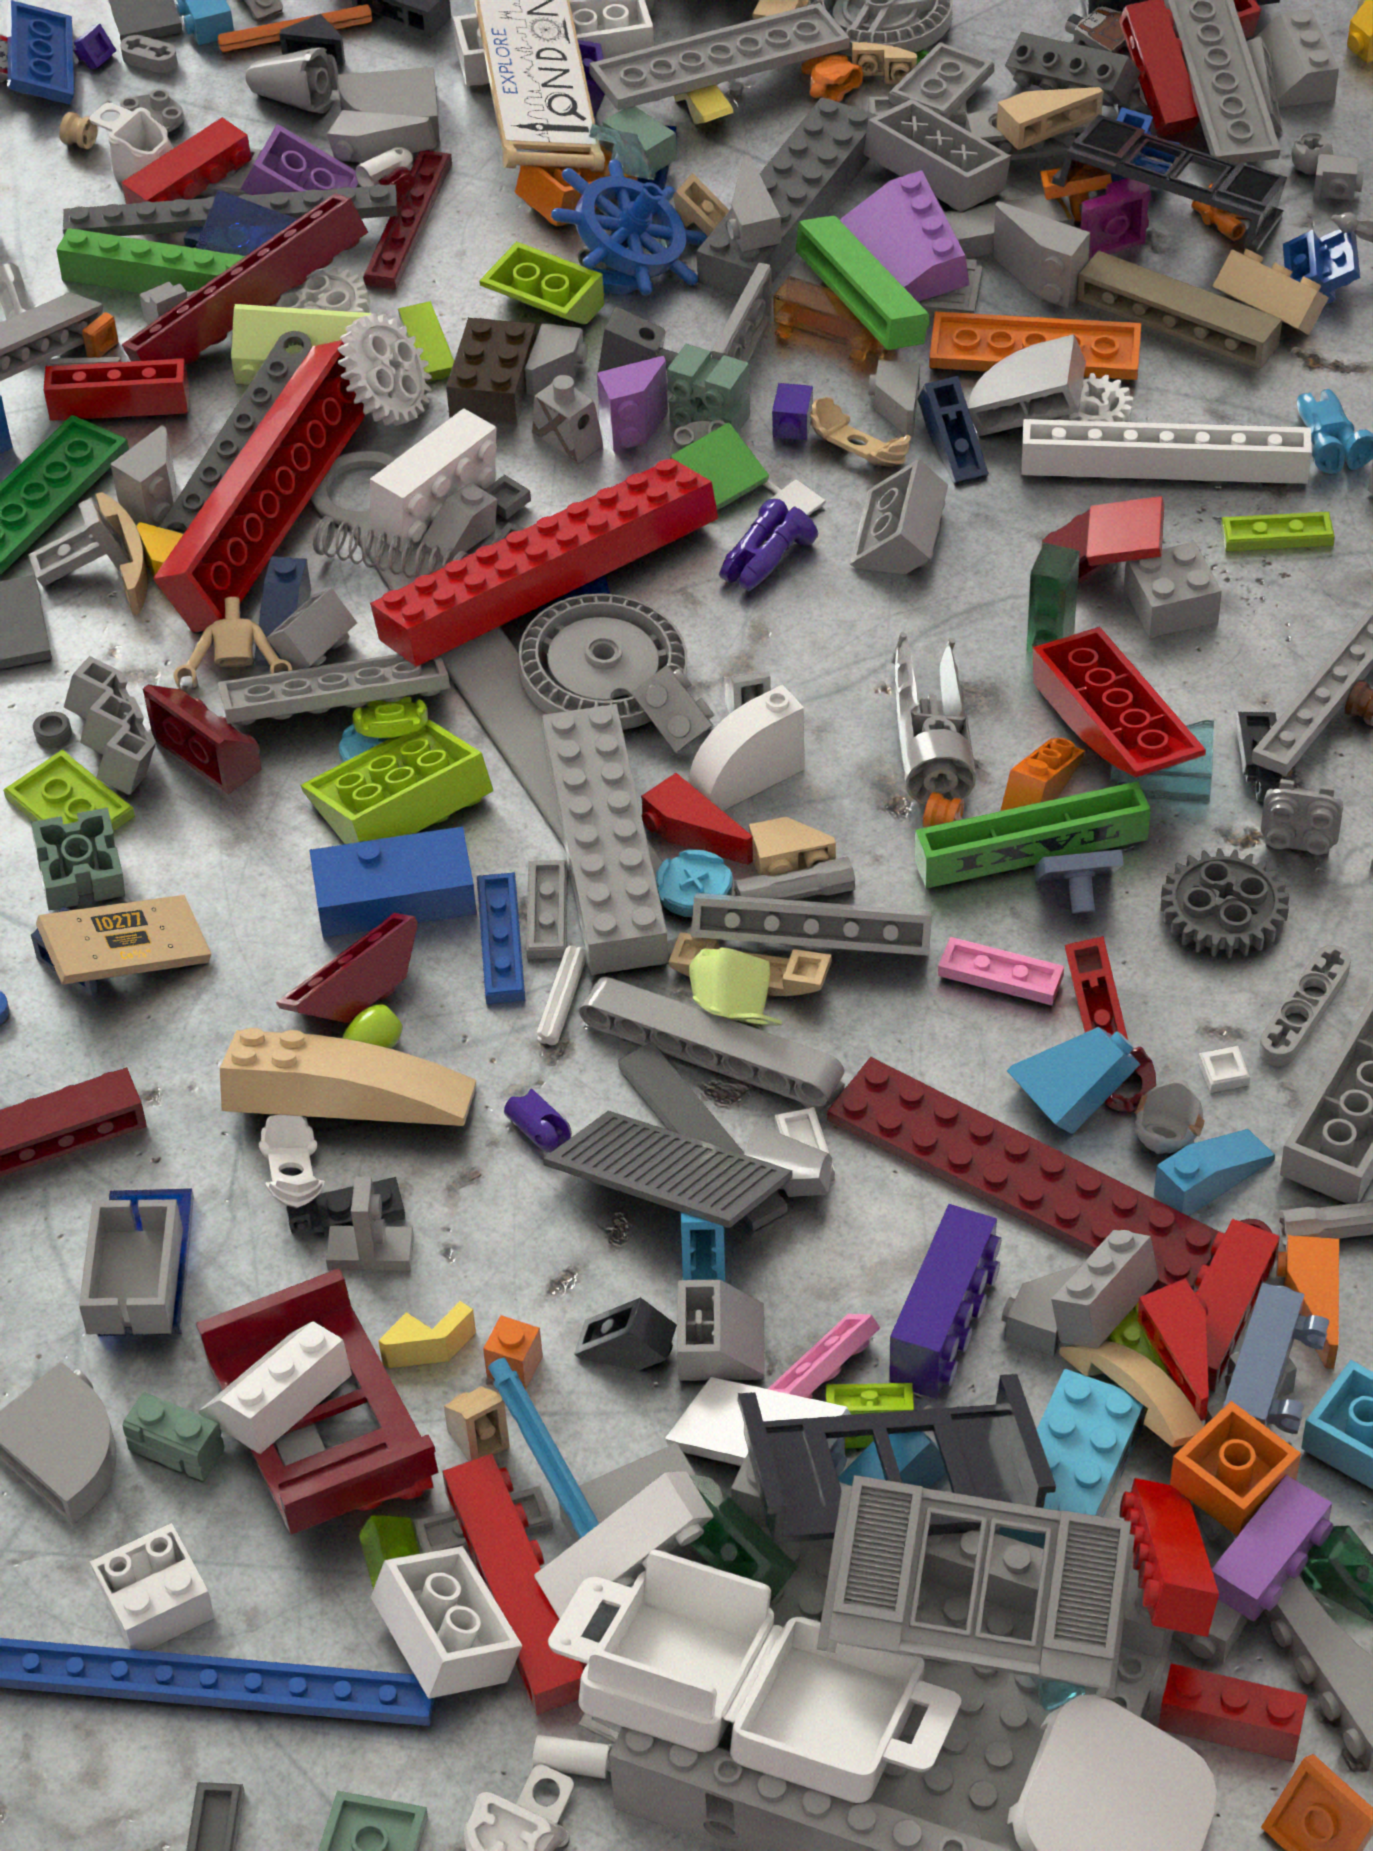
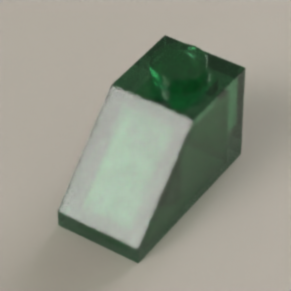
(1343, 1571)

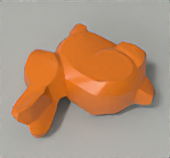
(832, 76)

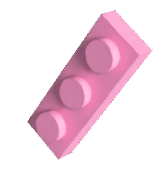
(1001, 970)
(827, 1356)

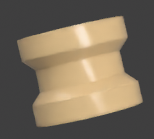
(78, 131)

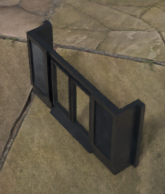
(1239, 189)
(983, 1449)

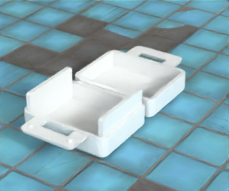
(705, 1653)

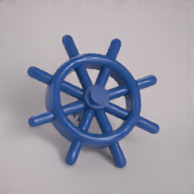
(629, 226)

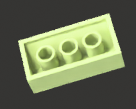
(260, 327)

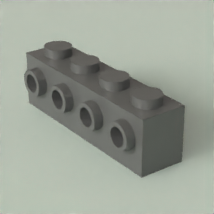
(1067, 65)

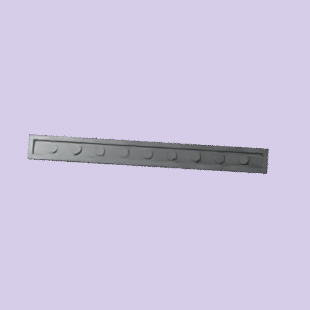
(182, 214)

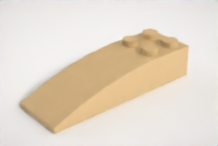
(338, 1080)

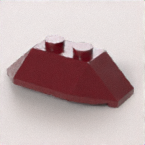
(358, 974)

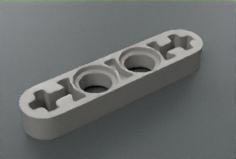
(1301, 1003)

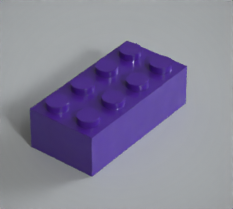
(944, 1301)

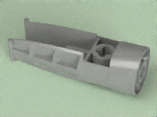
(933, 746)

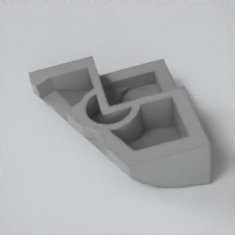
(808, 1164)

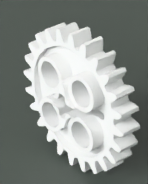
(328, 292)
(384, 369)

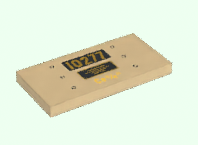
(123, 939)

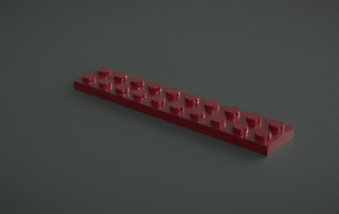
(1014, 1170)

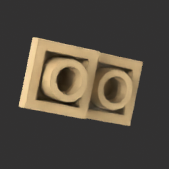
(883, 61)

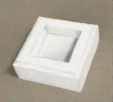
(1224, 1069)

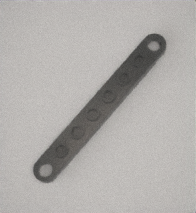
(238, 428)

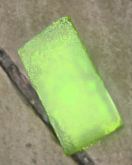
(387, 1539)

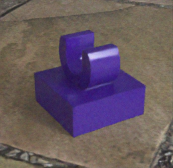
(94, 47)

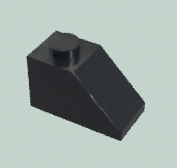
(627, 1336)

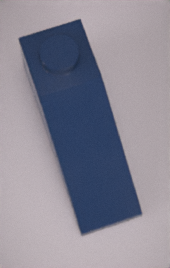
(952, 429)
(284, 591)

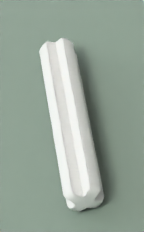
(561, 995)

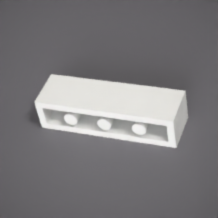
(617, 1549)

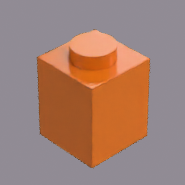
(516, 1343)

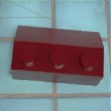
(201, 738)

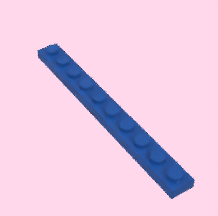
(214, 1681)

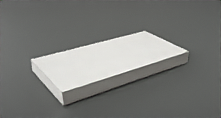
(715, 1425)

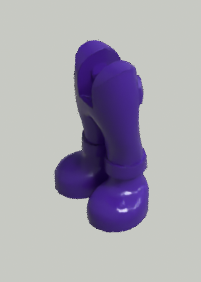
(779, 531)

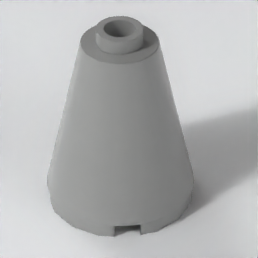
(296, 79)

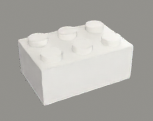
(446, 1622)

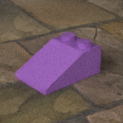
(295, 166)

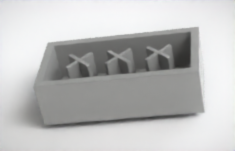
(954, 161)

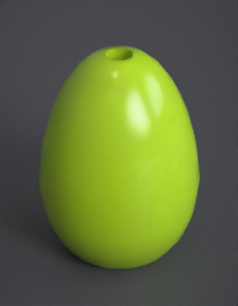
(375, 1026)

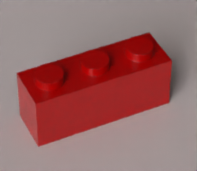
(1232, 1712)

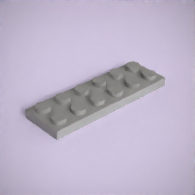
(329, 686)

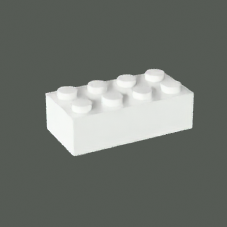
(417, 483)

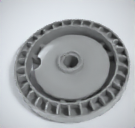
(891, 21)
(597, 653)

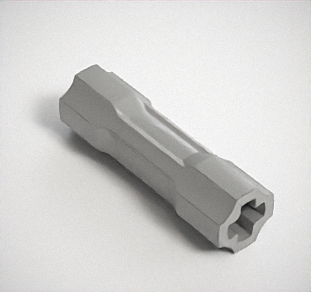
(12, 291)
(821, 879)
(1327, 1222)

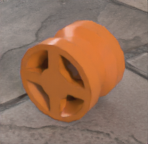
(942, 810)

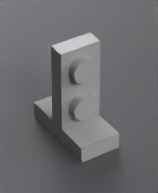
(80, 547)
(369, 1241)

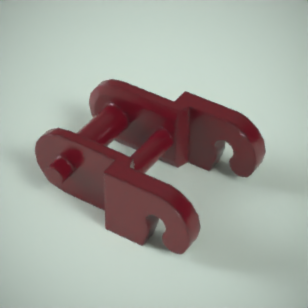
(401, 178)

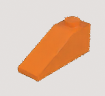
(1312, 1268)

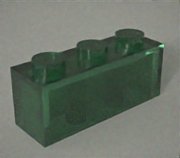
(1052, 595)
(737, 1543)

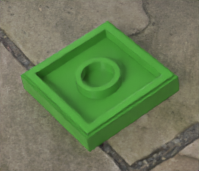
(725, 462)

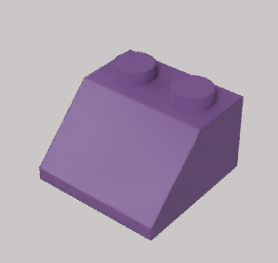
(632, 402)

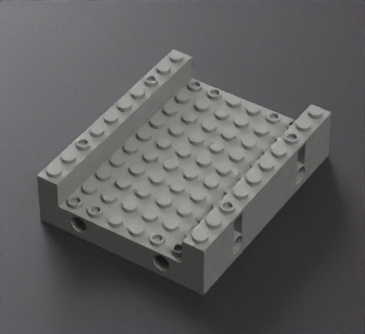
(982, 1760)

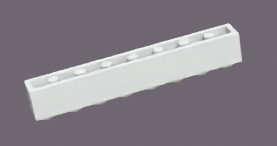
(1166, 451)

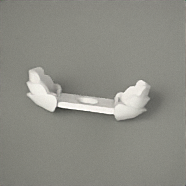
(290, 1143)

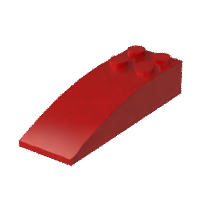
(1111, 704)

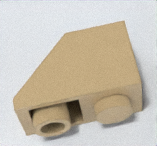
(788, 846)

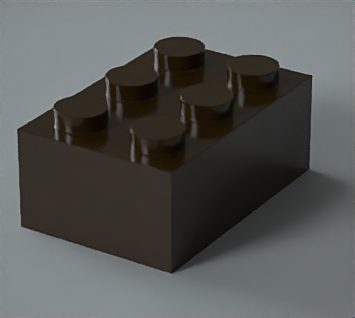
(491, 369)

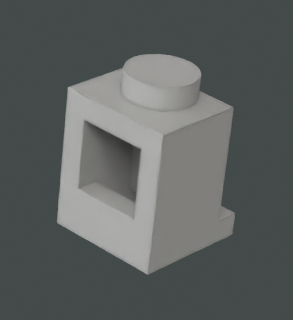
(1337, 177)

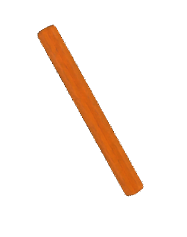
(270, 32)

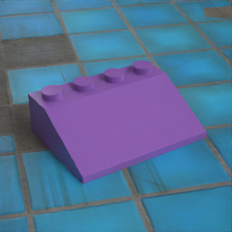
(910, 237)

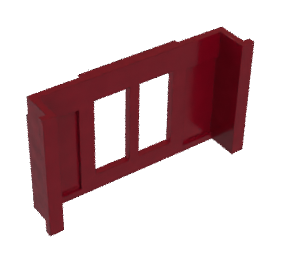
(352, 1471)

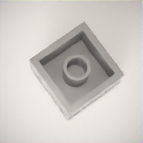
(1173, 590)

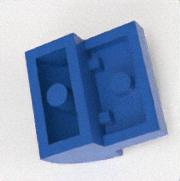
(1325, 260)

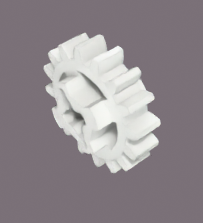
(1103, 401)

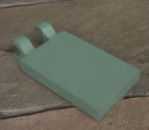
(372, 1824)

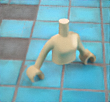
(232, 645)

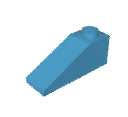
(1209, 1169)

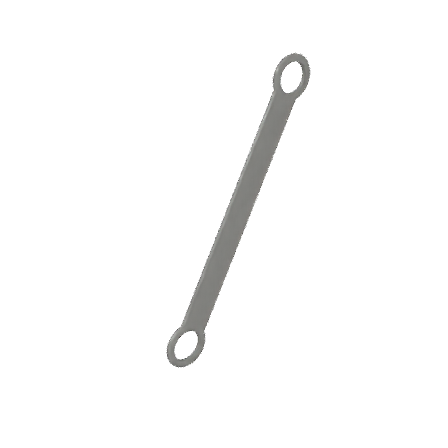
(481, 668)

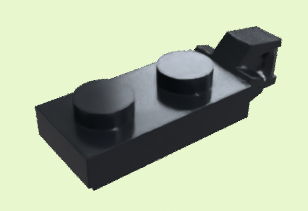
(1250, 731)
(334, 1208)

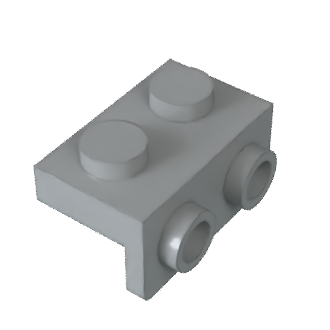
(673, 707)

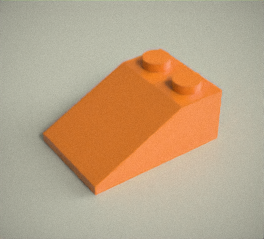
(546, 189)

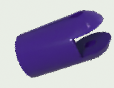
(538, 1121)

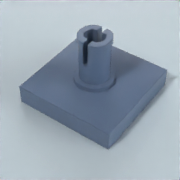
(1078, 871)

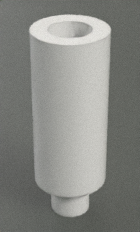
(572, 1756)

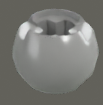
(1306, 152)

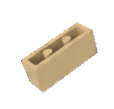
(1271, 290)

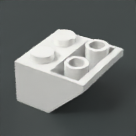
(153, 1589)

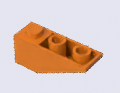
(1042, 774)

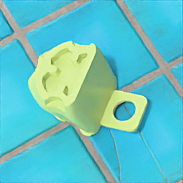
(732, 985)

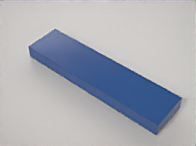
(500, 938)

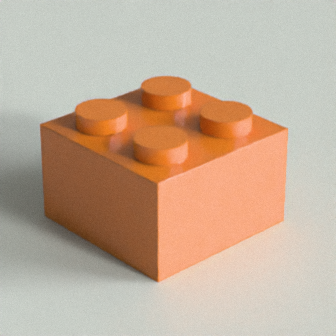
(1233, 1467)

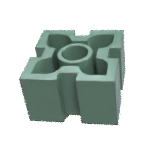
(708, 388)
(78, 858)

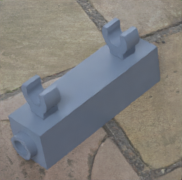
(1265, 1356)

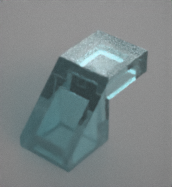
(626, 149)

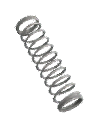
(326, 543)

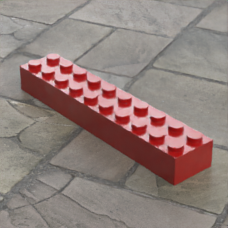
(262, 491)
(543, 561)

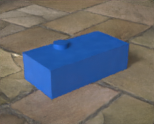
(404, 874)

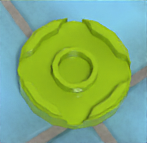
(390, 719)

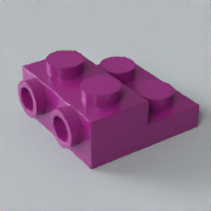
(1118, 218)

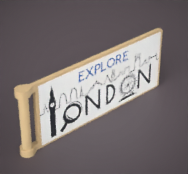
(538, 83)

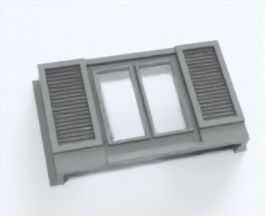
(880, 1568)

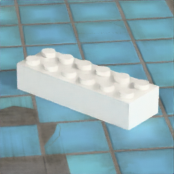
(614, 24)

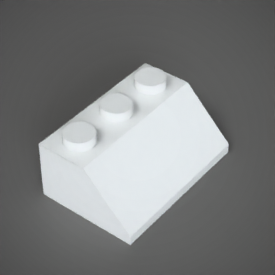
(281, 1387)

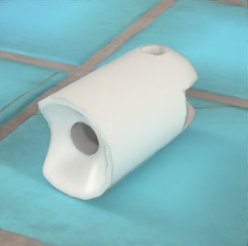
(373, 170)

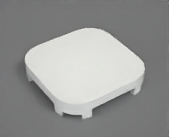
(1112, 1785)

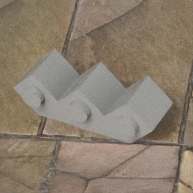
(111, 724)

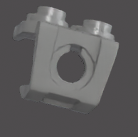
(1301, 818)

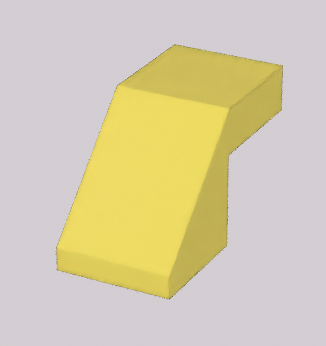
(706, 104)
(414, 1343)

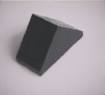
(313, 33)

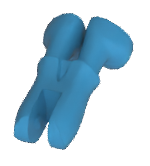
(1334, 434)

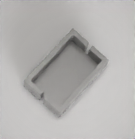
(128, 1271)

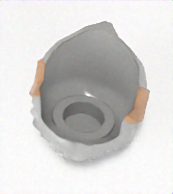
(1169, 1117)

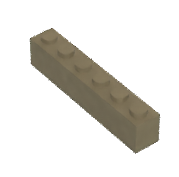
(1179, 309)

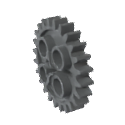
(1224, 902)

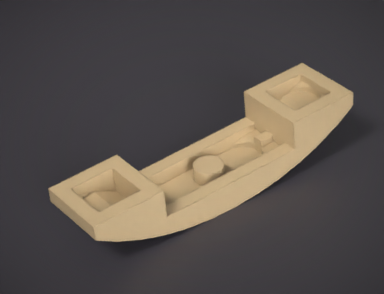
(134, 573)
(788, 977)
(1168, 1411)

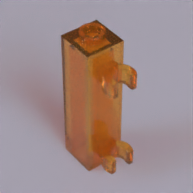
(823, 314)

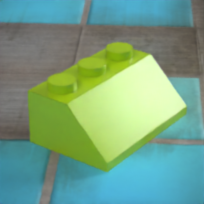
(547, 283)

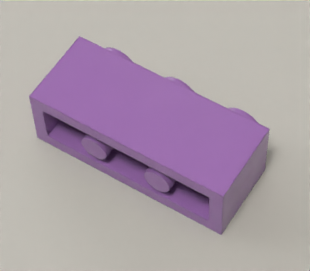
(1272, 1548)

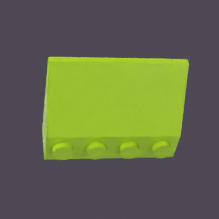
(400, 785)

